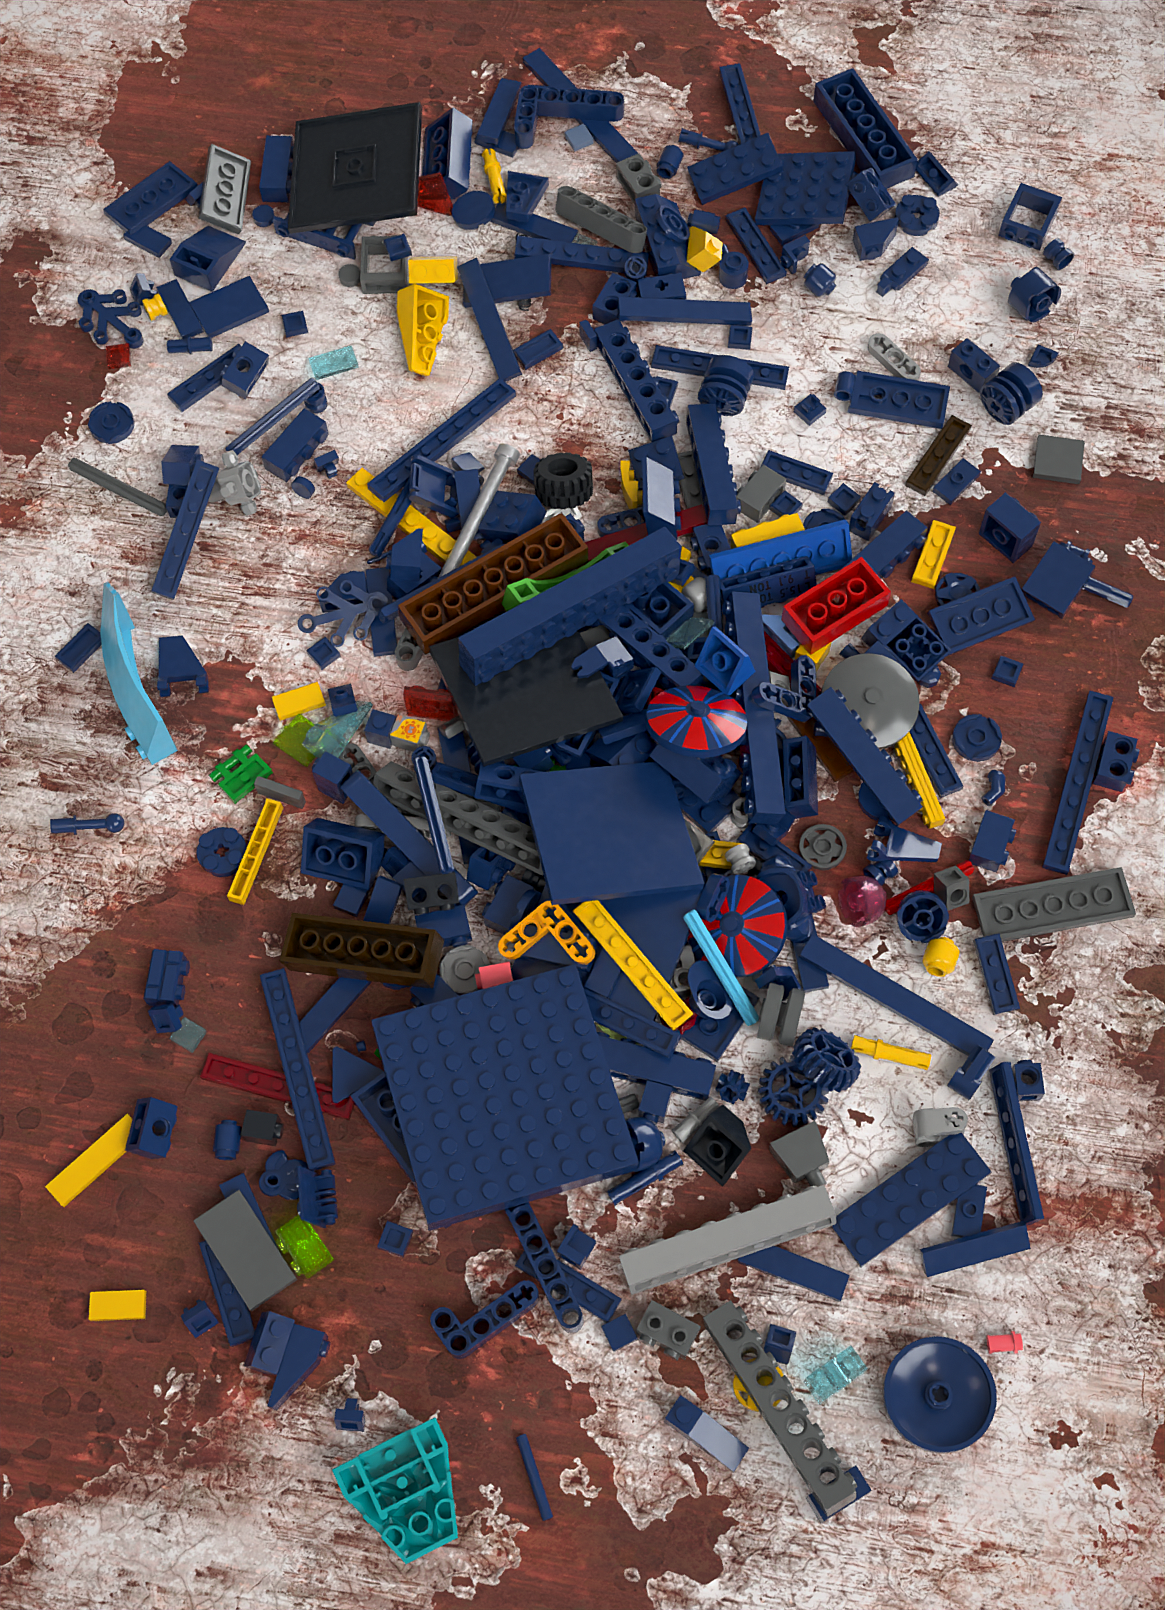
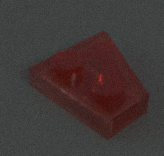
(434, 194)

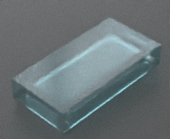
(333, 362)

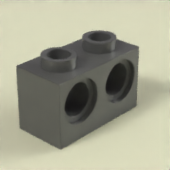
(637, 177)

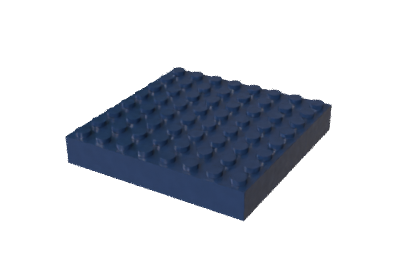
(503, 1096)

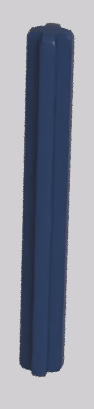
(273, 416)
(433, 815)

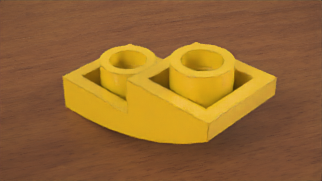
(630, 487)

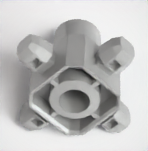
(236, 484)

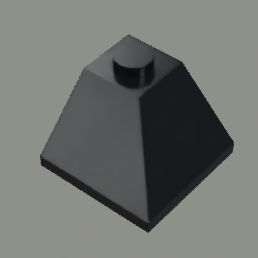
(719, 1144)

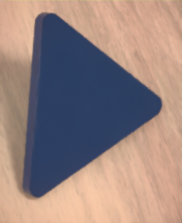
(350, 1074)

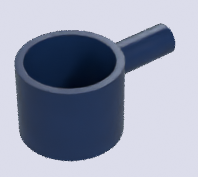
(733, 269)

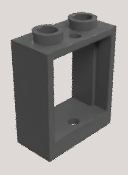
(380, 282)

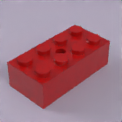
(835, 605)

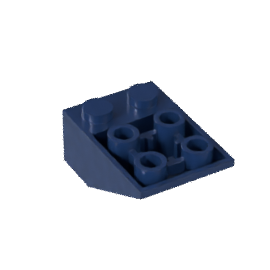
(206, 257)
(907, 640)

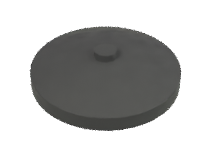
(879, 693)

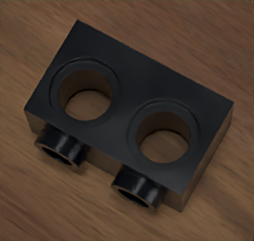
(431, 885)

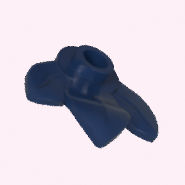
(284, 1172)

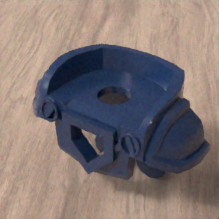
(780, 875)

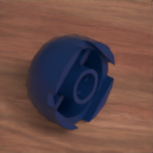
(922, 916)
(646, 1141)

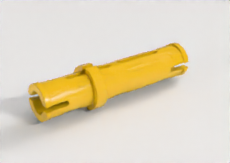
(492, 169)
(898, 1054)

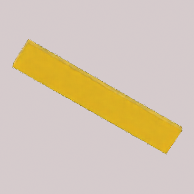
(633, 963)

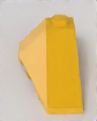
(421, 320)

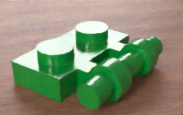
(240, 781)

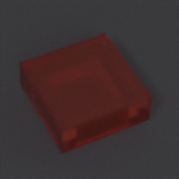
(118, 356)

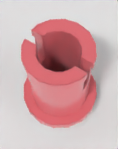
(1004, 1343)

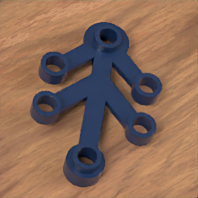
(91, 301)
(348, 612)

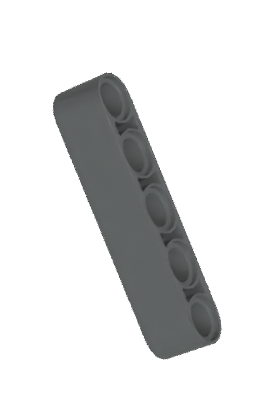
(601, 219)

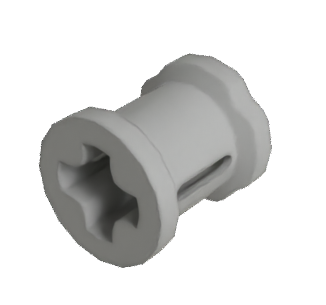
(739, 820)

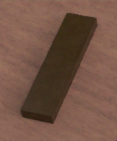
(938, 455)

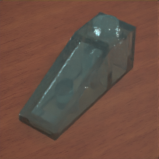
(335, 732)

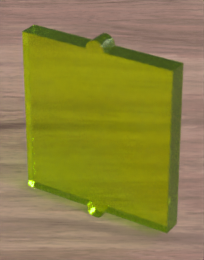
(292, 738)

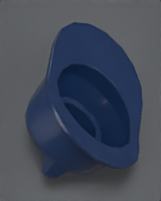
(707, 993)

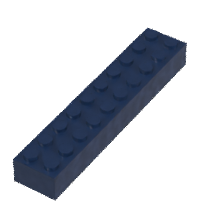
(569, 606)

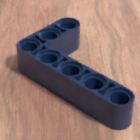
(563, 103)

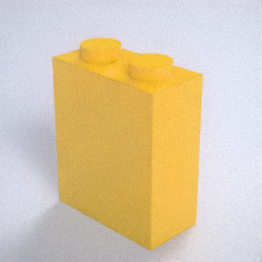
(433, 269)

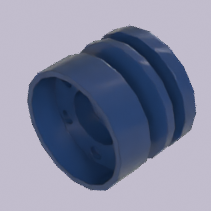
(726, 384)
(1011, 393)

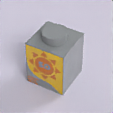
(409, 733)

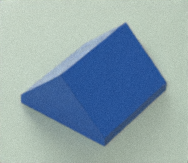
(724, 662)

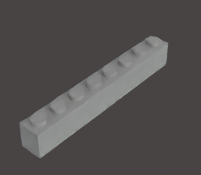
(727, 1239)

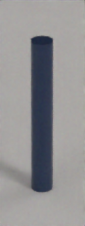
(534, 1477)

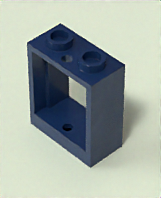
(1035, 200)

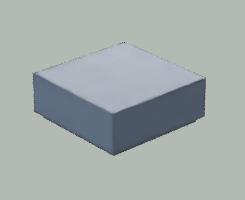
(579, 137)

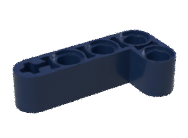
(489, 1315)

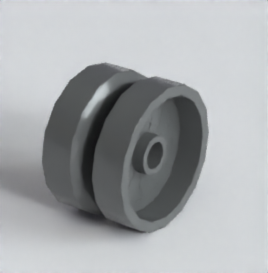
(780, 1014)

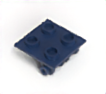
(312, 1190)

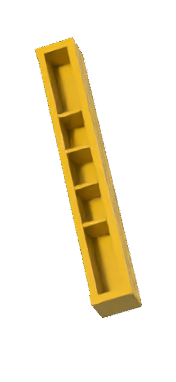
(919, 780)
(255, 851)

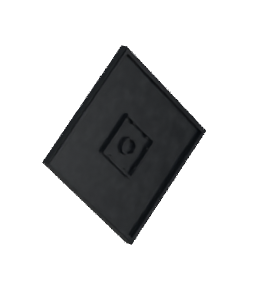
(355, 168)
(529, 704)

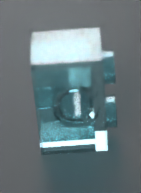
(835, 1375)

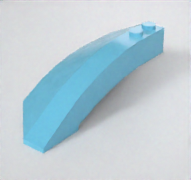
(122, 672)

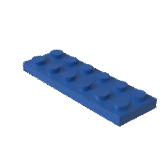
(824, 545)

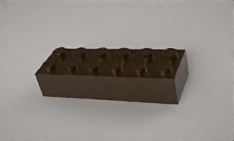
(362, 950)

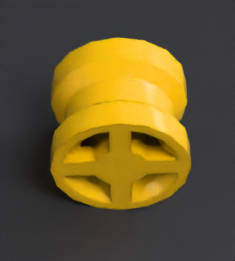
(154, 307)

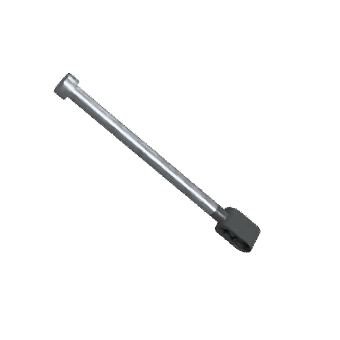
(506, 457)

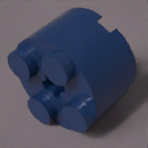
(1033, 294)

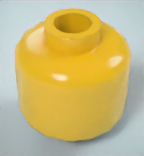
(940, 957)

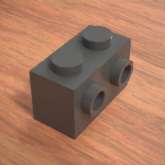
(668, 1331)

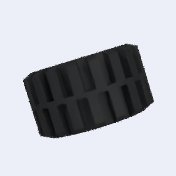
(563, 480)

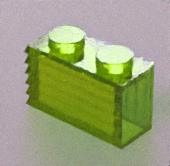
(304, 1246)

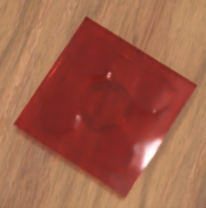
(429, 703)

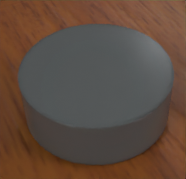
(349, 275)

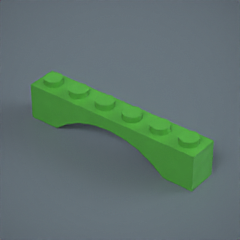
(527, 588)

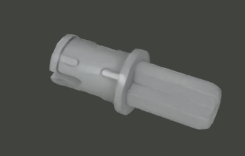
(695, 1119)

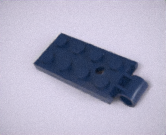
(901, 399)

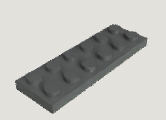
(1054, 905)

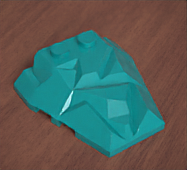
(404, 1490)

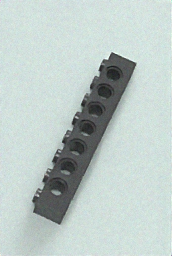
(462, 816)
(829, 1496)

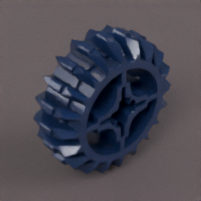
(826, 1059)
(803, 1086)

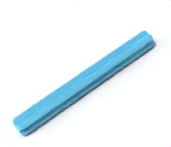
(721, 967)

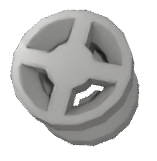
(740, 859)

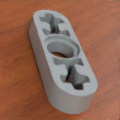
(892, 349)

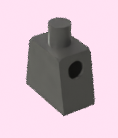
(802, 1154)

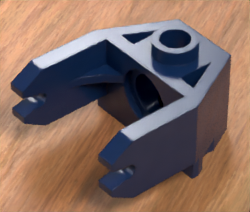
(607, 657)

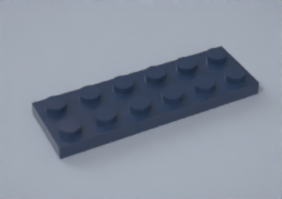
(909, 1197)

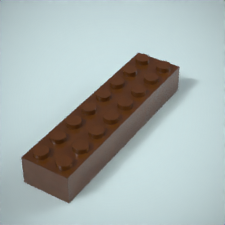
(479, 588)

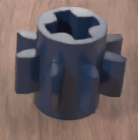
(732, 1087)

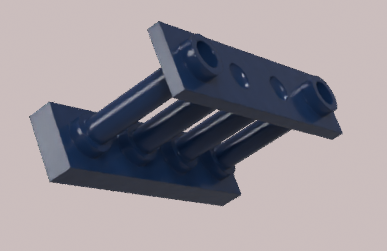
(323, 240)

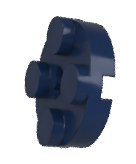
(917, 204)
(211, 842)

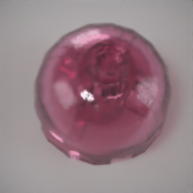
(862, 900)

